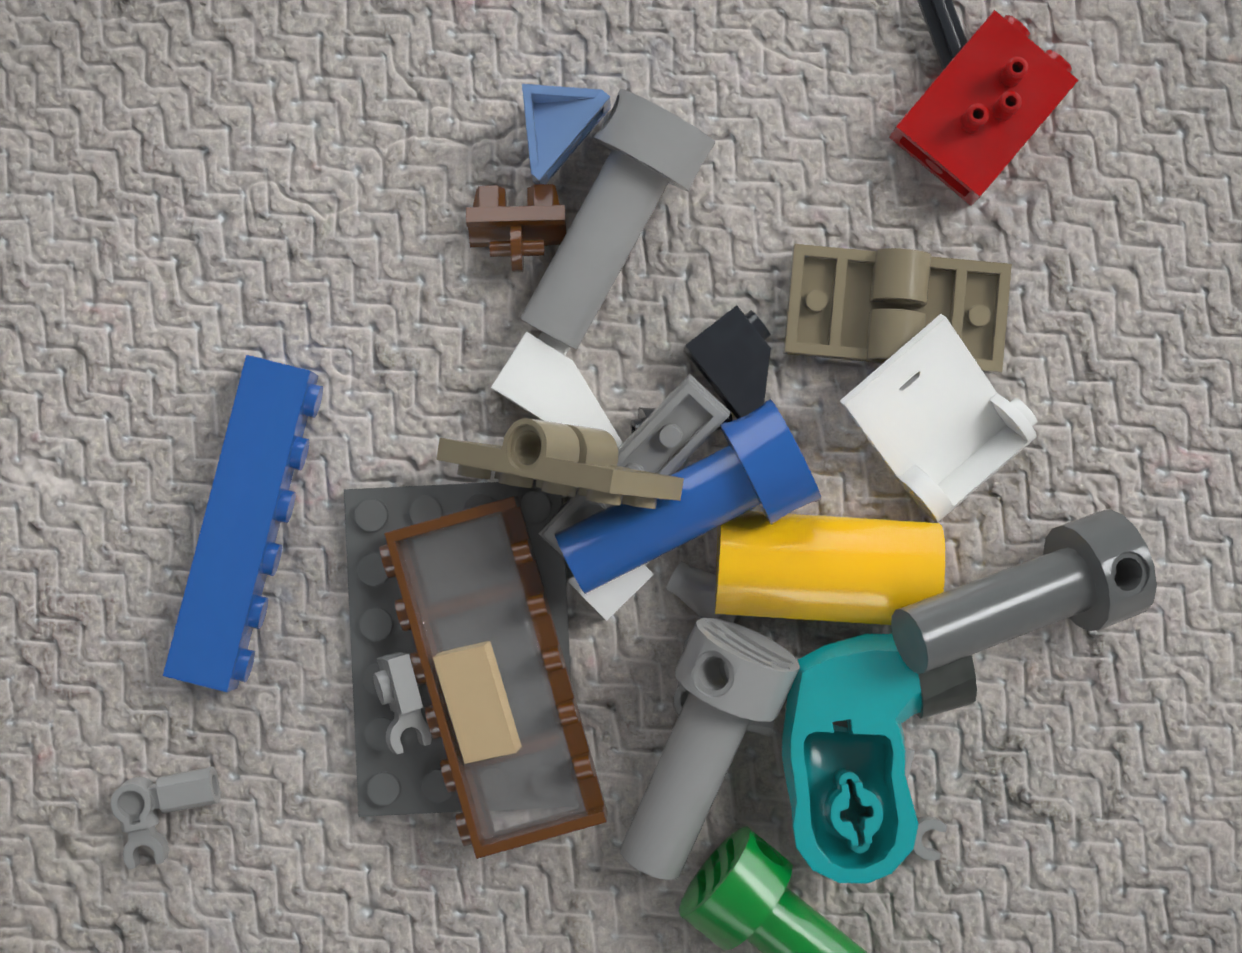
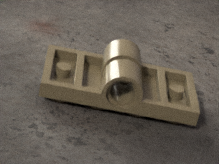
(877, 301)
(561, 461)

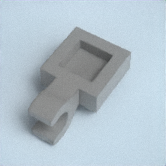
(399, 689)

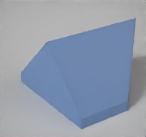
(559, 123)

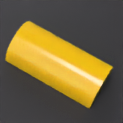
(826, 567)

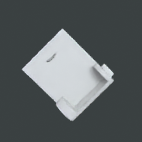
(938, 419)

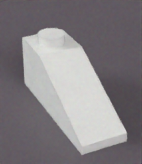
(550, 385)

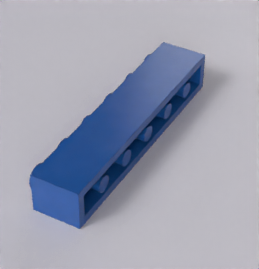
(242, 525)

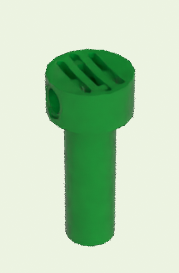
(746, 897)

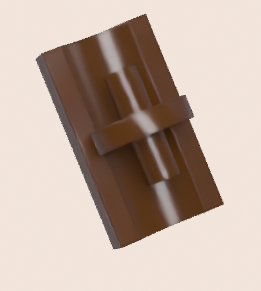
(516, 229)

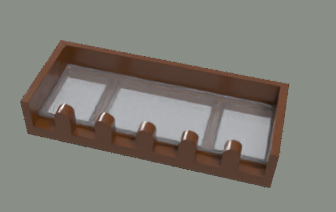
(479, 582)

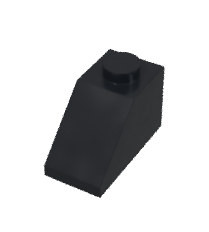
(734, 359)

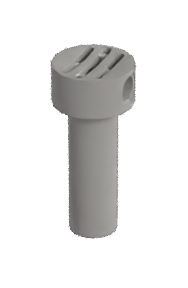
(646, 155)
(730, 681)

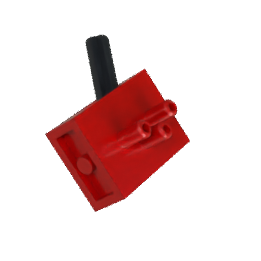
(983, 101)

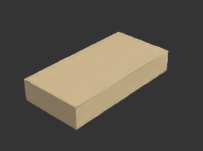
(477, 702)

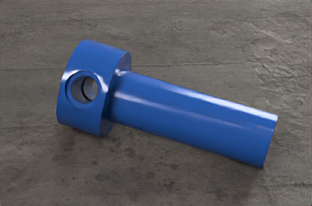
(755, 470)

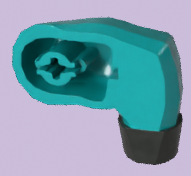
(849, 752)

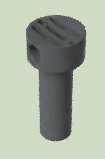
(1088, 572)

